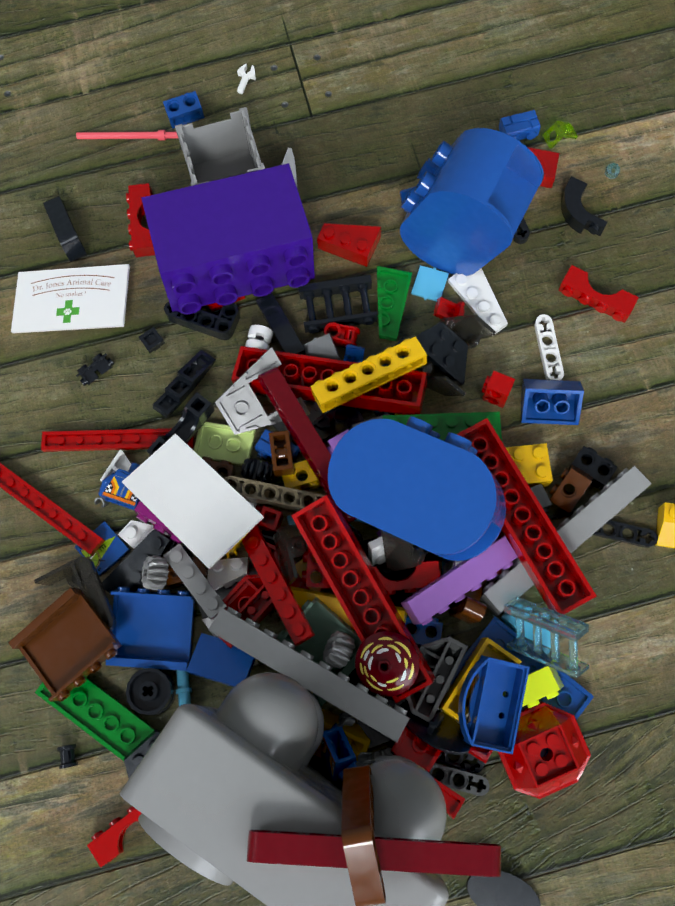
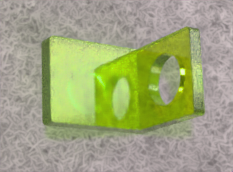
(563, 130)

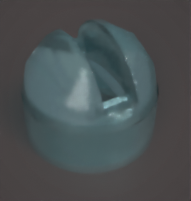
(609, 174)

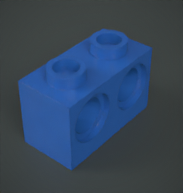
(183, 109)
(420, 636)

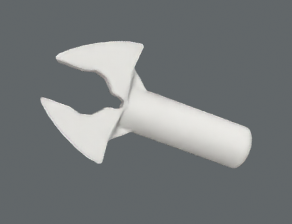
(245, 77)

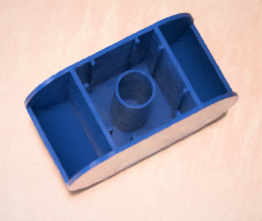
(470, 200)
(418, 487)

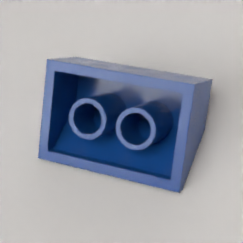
(551, 401)

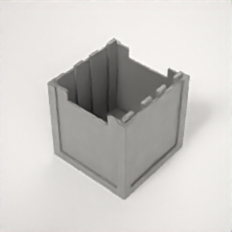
(219, 148)

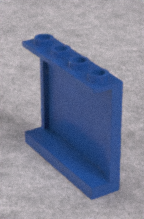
(153, 628)

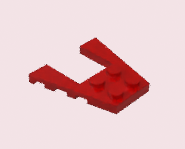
(426, 756)

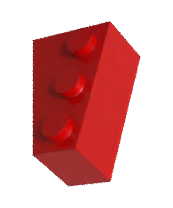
(350, 241)

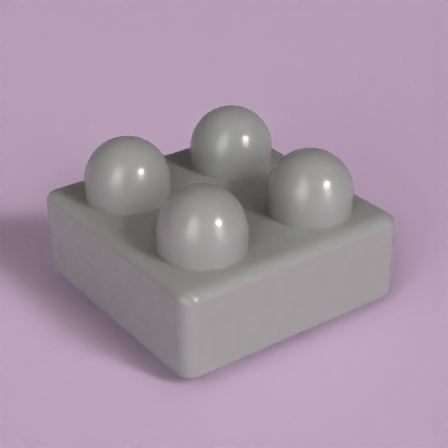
(249, 770)

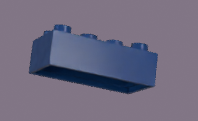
(486, 701)

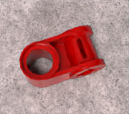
(343, 334)

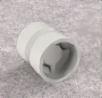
(259, 337)

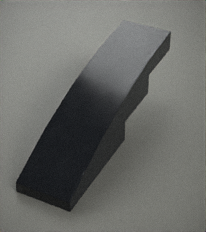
(279, 325)
(186, 381)

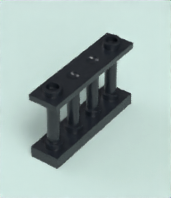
(343, 287)

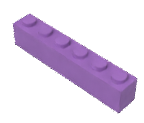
(457, 581)

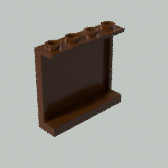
(66, 643)

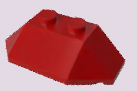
(249, 599)

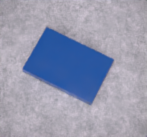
(218, 662)

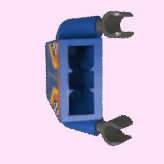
(116, 492)
(337, 751)

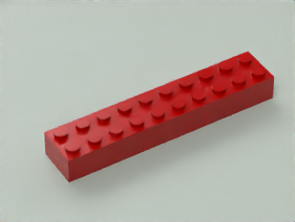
(398, 396)
(530, 529)
(354, 579)

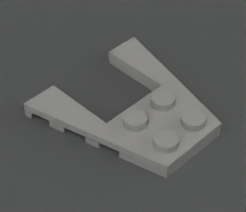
(241, 405)

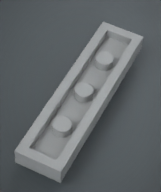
(195, 581)

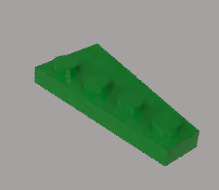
(392, 297)

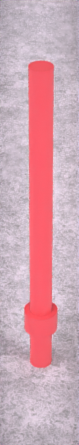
(161, 135)

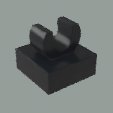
(151, 340)

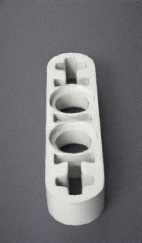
(548, 349)

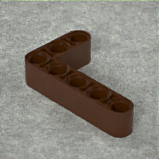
(470, 608)
(359, 837)

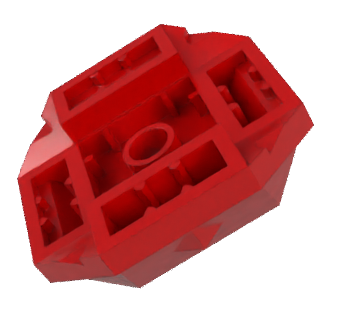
(566, 757)

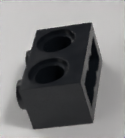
(595, 463)

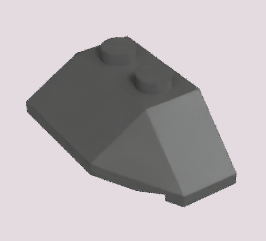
(443, 659)

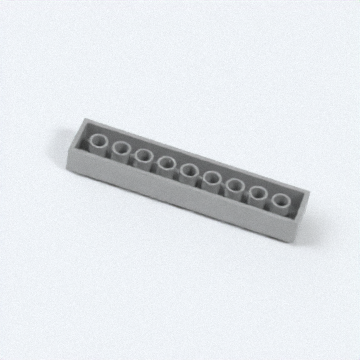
(573, 532)
(311, 675)

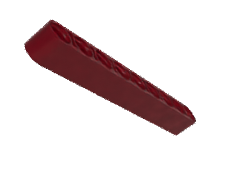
(299, 426)
(393, 853)

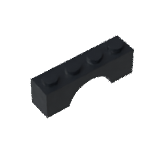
(193, 417)

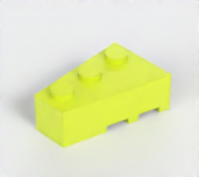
(541, 684)

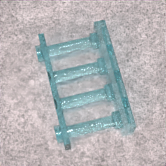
(558, 625)

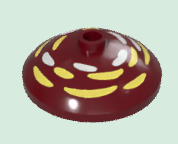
(399, 655)

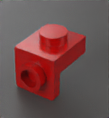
(446, 308)

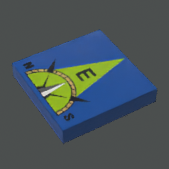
(109, 552)

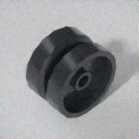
(139, 691)

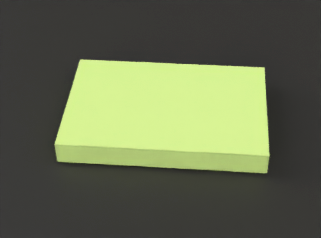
(220, 443)

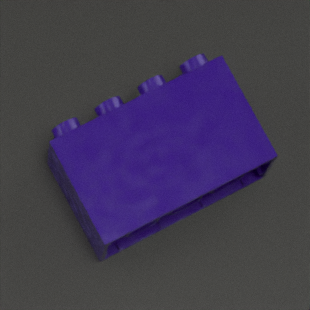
(230, 238)

